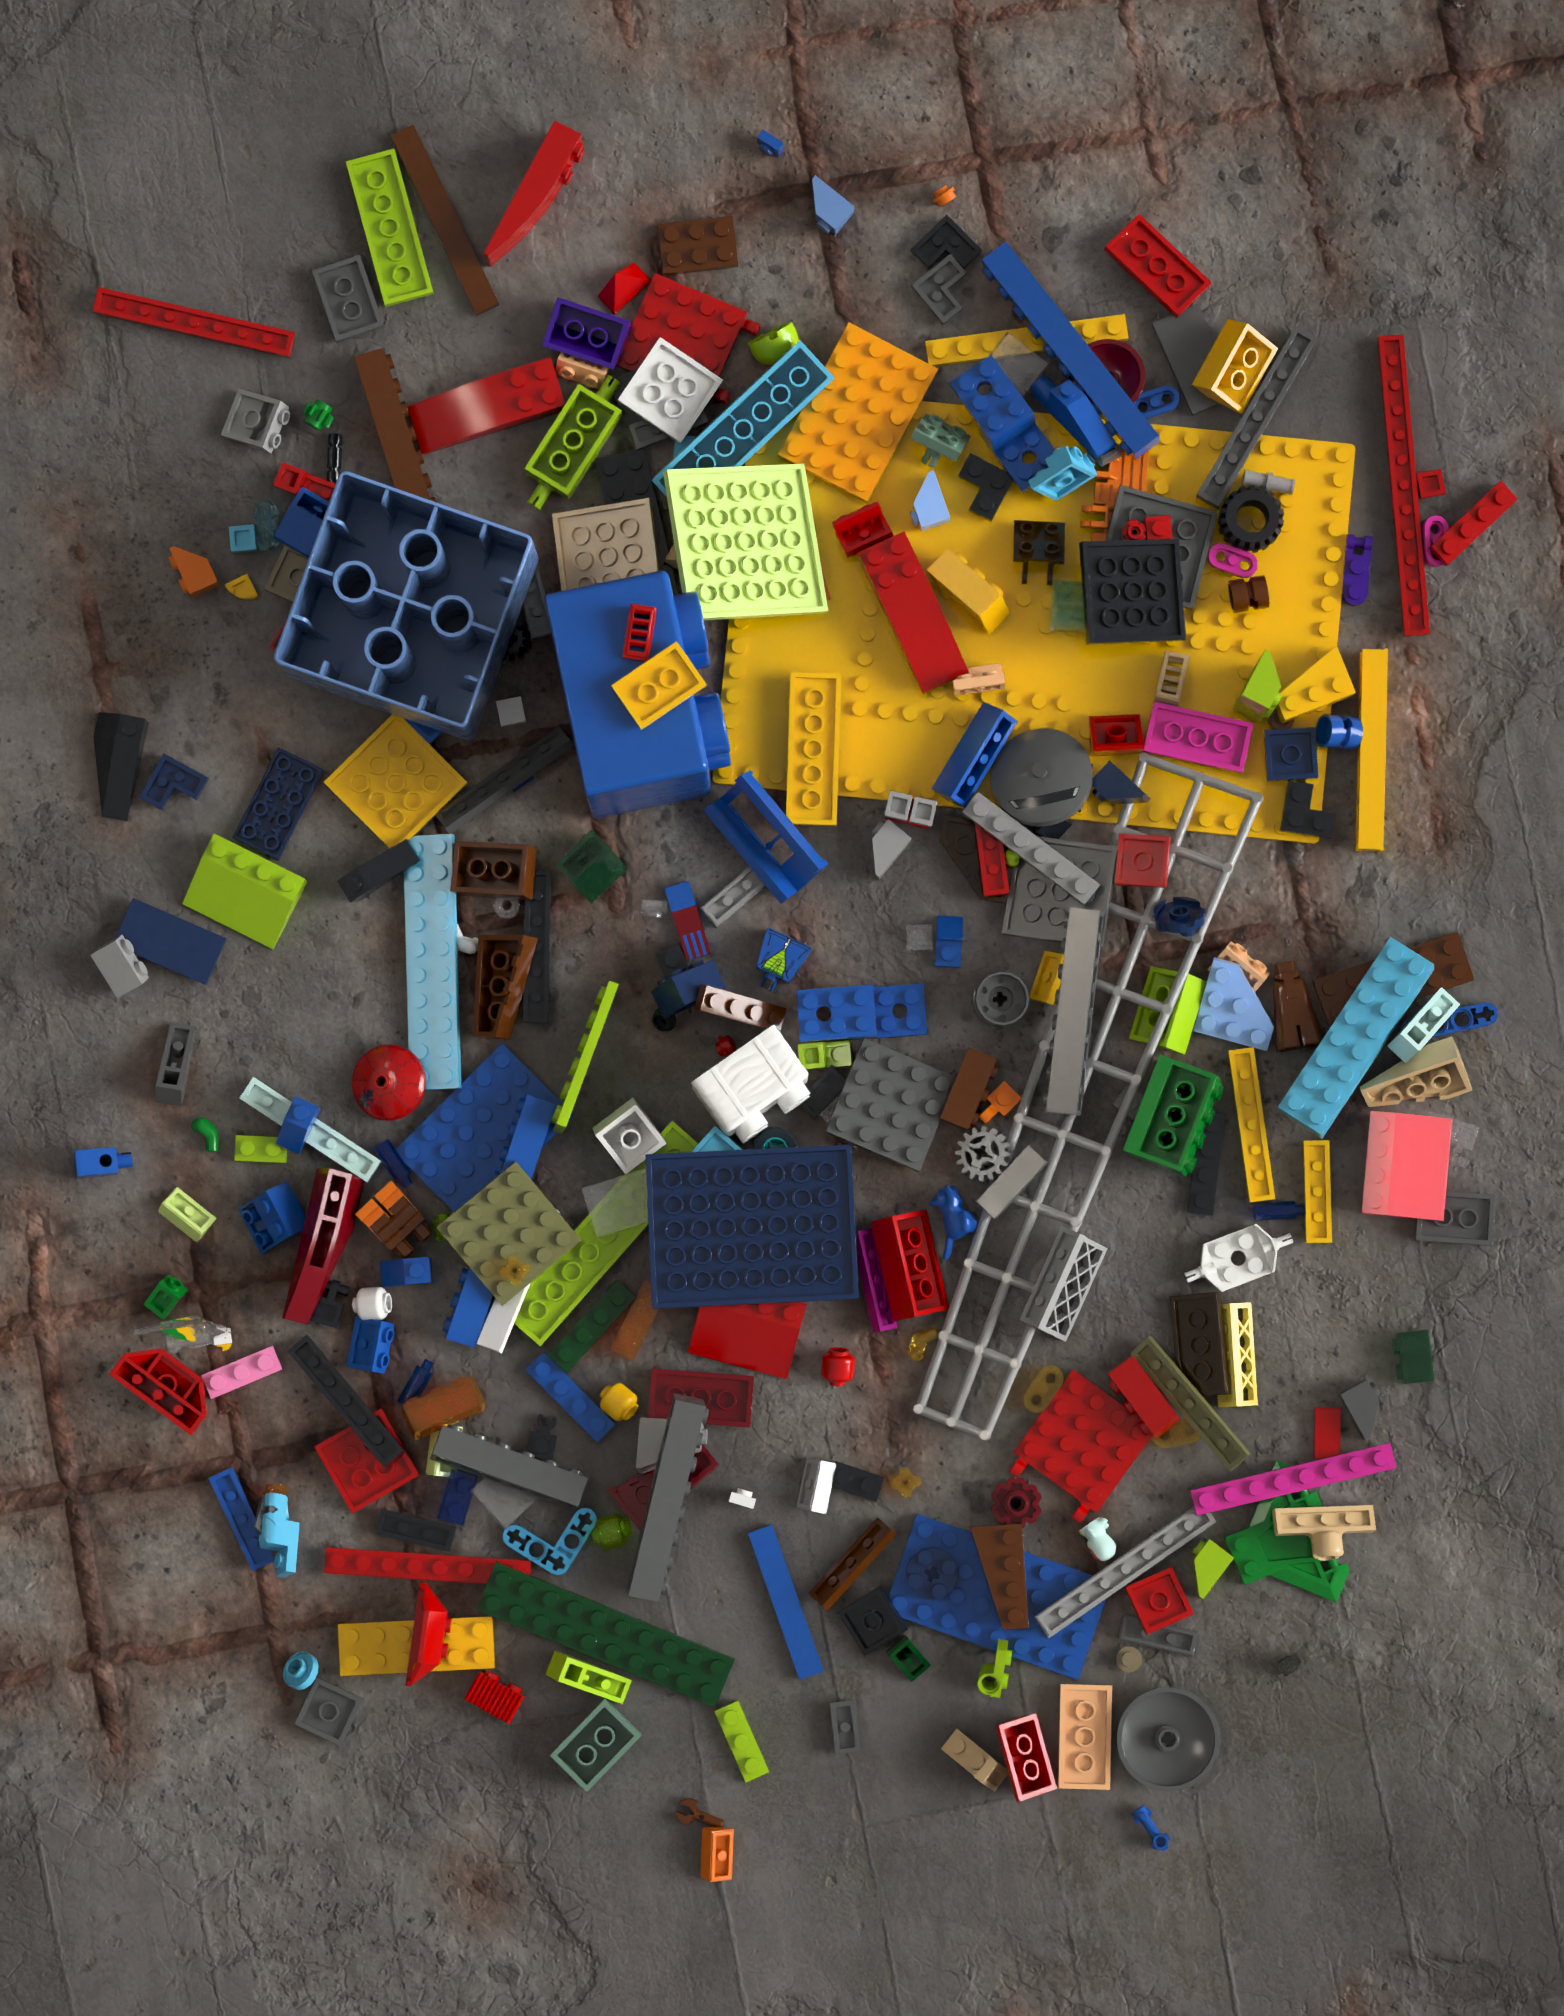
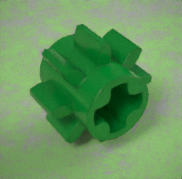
(318, 414)

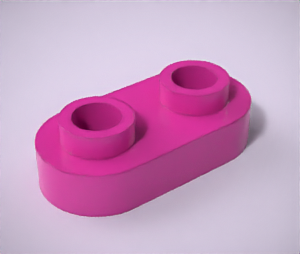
(1429, 538)
(1232, 561)

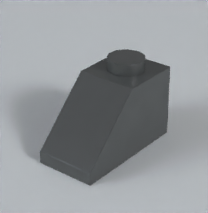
(1362, 1406)

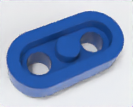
(1153, 401)

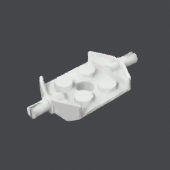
(1259, 1253)

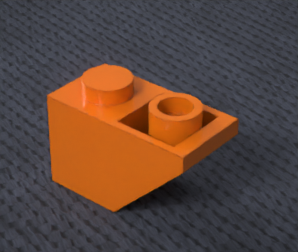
(195, 572)

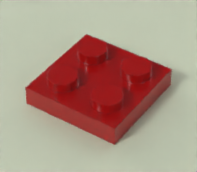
(1142, 860)
(1159, 1601)

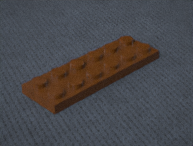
(1450, 970)

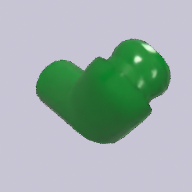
(208, 1130)

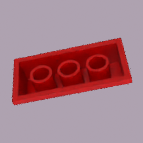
(909, 1265)

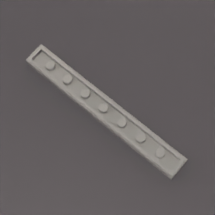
(1122, 1571)

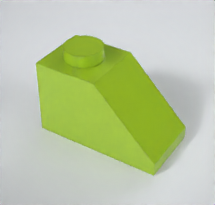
(1208, 1565)

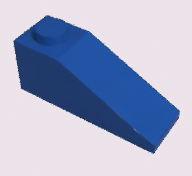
(1080, 418)

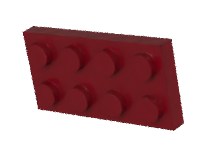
(724, 1395)

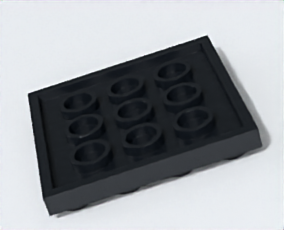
(1132, 591)

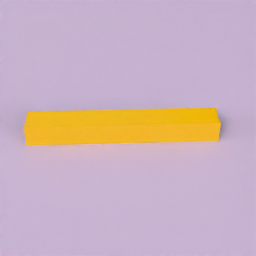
(1371, 751)

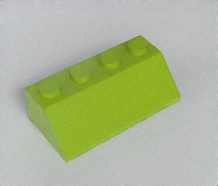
(1261, 690)

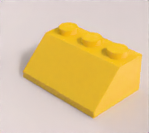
(1235, 365)

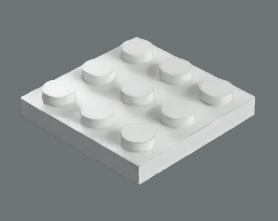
(670, 390)

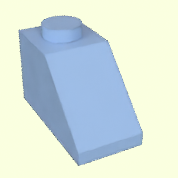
(929, 505)

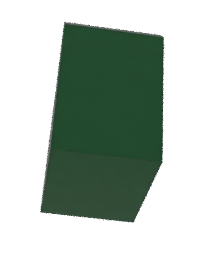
(908, 1658)

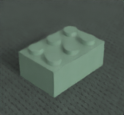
(596, 1744)

